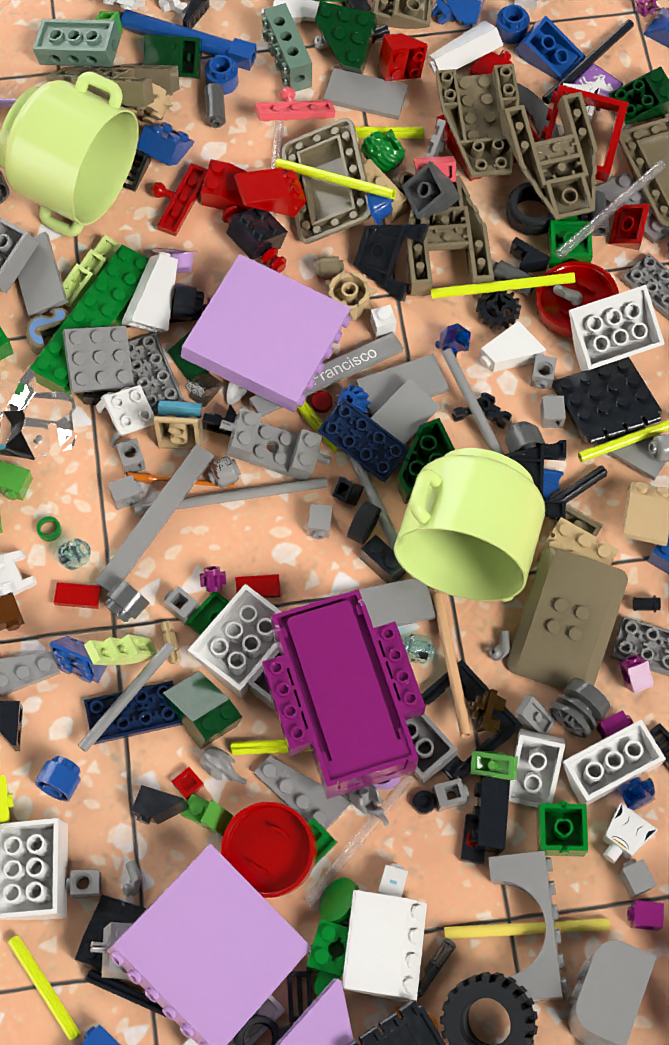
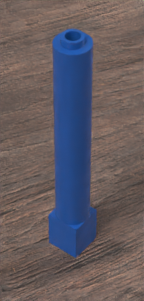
(239, 50)

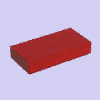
(265, 585)
(77, 595)

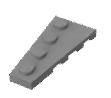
(25, 671)

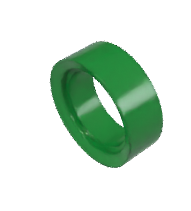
(54, 536)

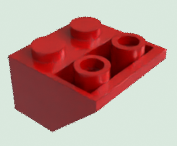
(401, 57)

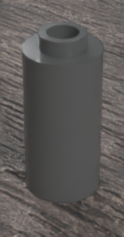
(214, 105)
(600, 204)
(505, 271)

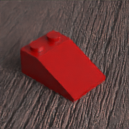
(220, 187)
(271, 190)

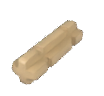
(169, 636)

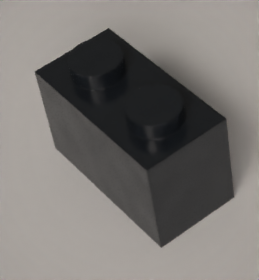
(381, 560)

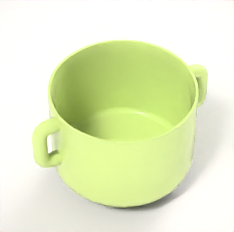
(69, 149)
(471, 526)

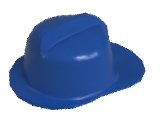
(379, 207)

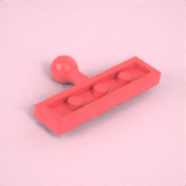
(294, 109)

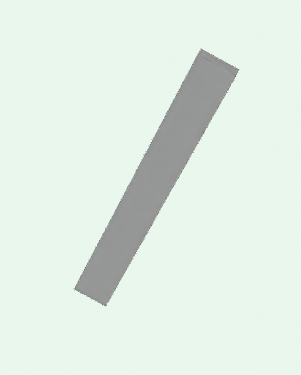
(155, 517)

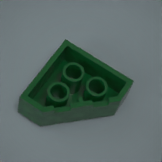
(347, 34)
(429, 444)

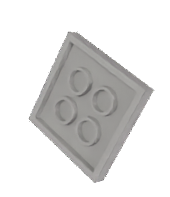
(98, 359)

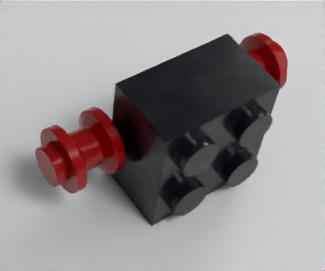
(257, 235)

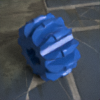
(355, 396)

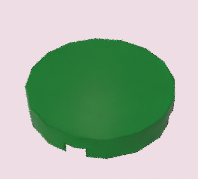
(337, 900)

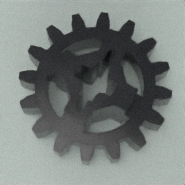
(489, 311)

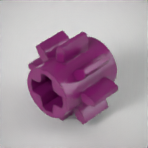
(644, 9)
(212, 578)

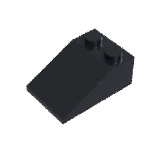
(107, 911)

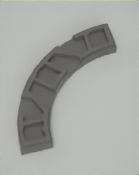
(536, 109)

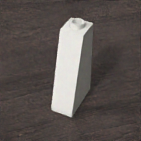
(467, 47)
(153, 296)

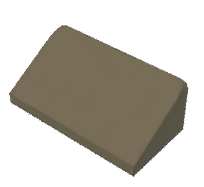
(582, 520)

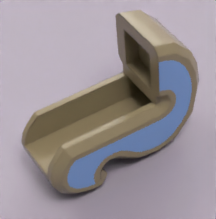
(43, 327)

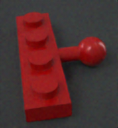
(181, 200)

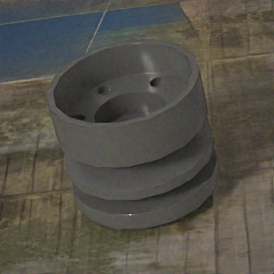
(579, 708)

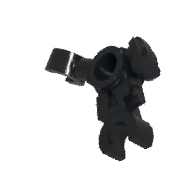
(490, 411)

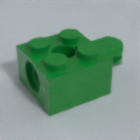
(562, 231)
(328, 954)

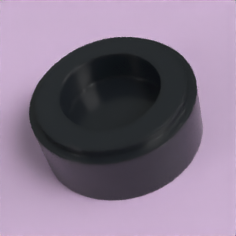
(424, 802)

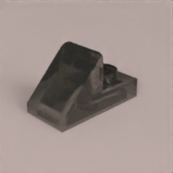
(203, 388)

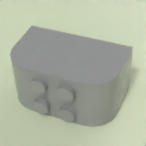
(609, 993)

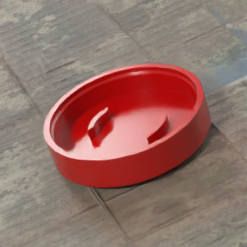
(590, 281)
(270, 847)

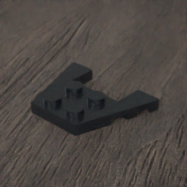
(380, 251)
(533, 462)

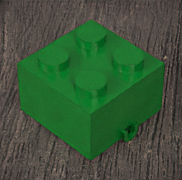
(562, 829)

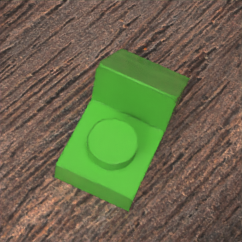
(494, 764)
(207, 814)

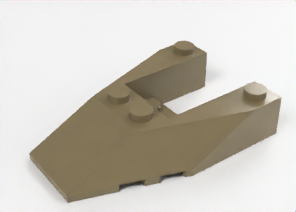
(132, 79)
(559, 167)
(450, 230)

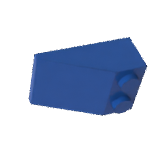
(549, 49)

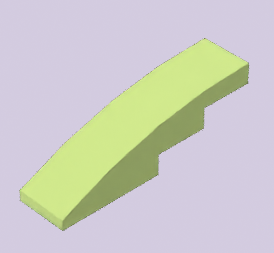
(85, 274)
(121, 651)

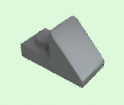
(534, 716)

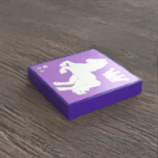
(598, 77)

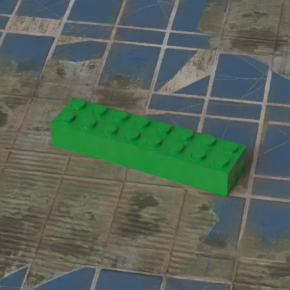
(99, 307)

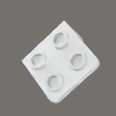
(127, 409)

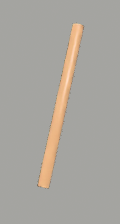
(452, 667)

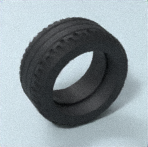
(520, 221)

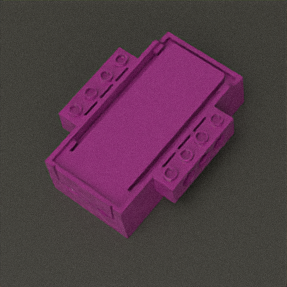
(344, 692)

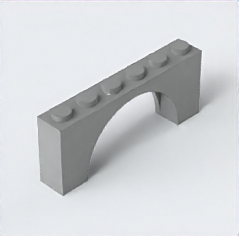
(531, 874)

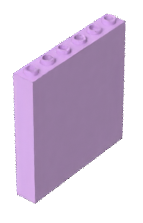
(266, 333)
(209, 950)

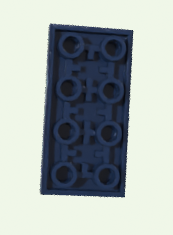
(363, 440)
(143, 714)

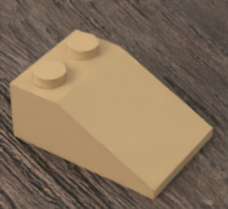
(178, 432)
(647, 513)

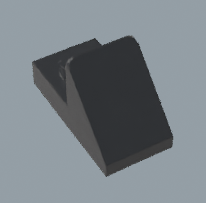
(532, 258)
(212, 421)

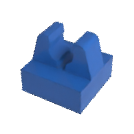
(444, 9)

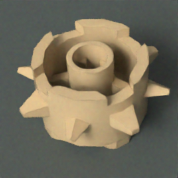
(155, 110)
(351, 291)

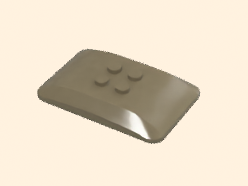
(642, 149)
(329, 205)
(567, 619)

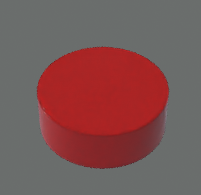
(322, 401)

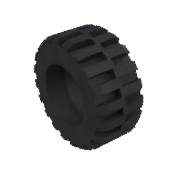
(495, 987)

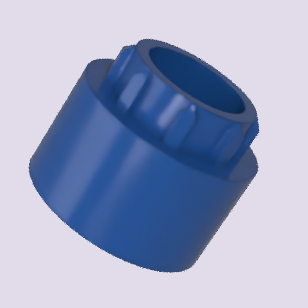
(512, 24)
(222, 71)
(59, 778)

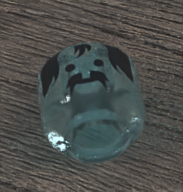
(74, 553)
(418, 648)

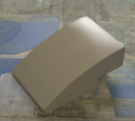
(403, 13)

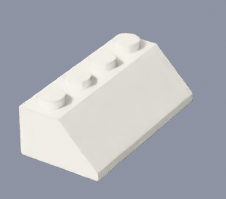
(612, 763)

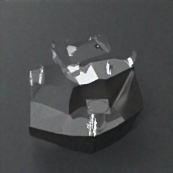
(26, 417)

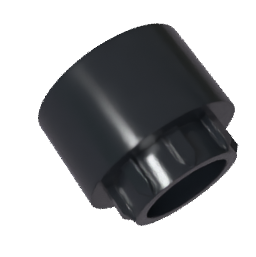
(187, 302)

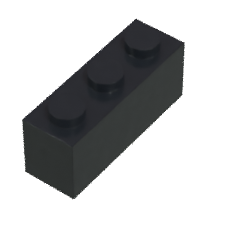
(490, 814)

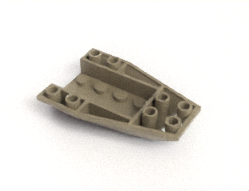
(474, 113)

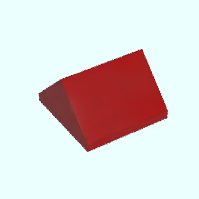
(629, 226)

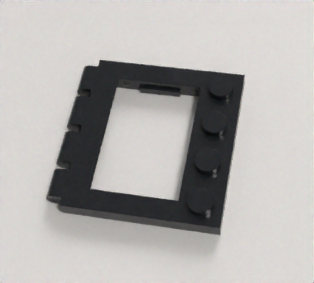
(472, 686)

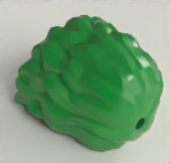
(383, 150)

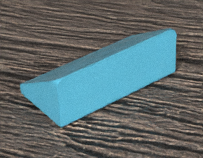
(180, 409)

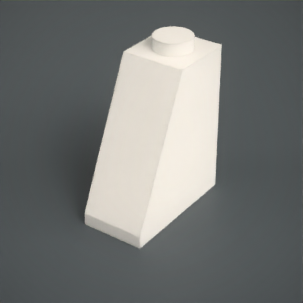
(511, 349)

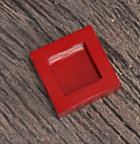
(187, 783)

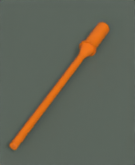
(143, 477)

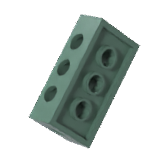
(77, 42)
(287, 47)

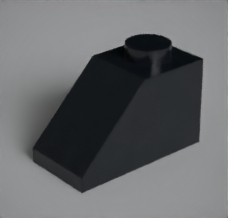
(11, 723)
(157, 805)

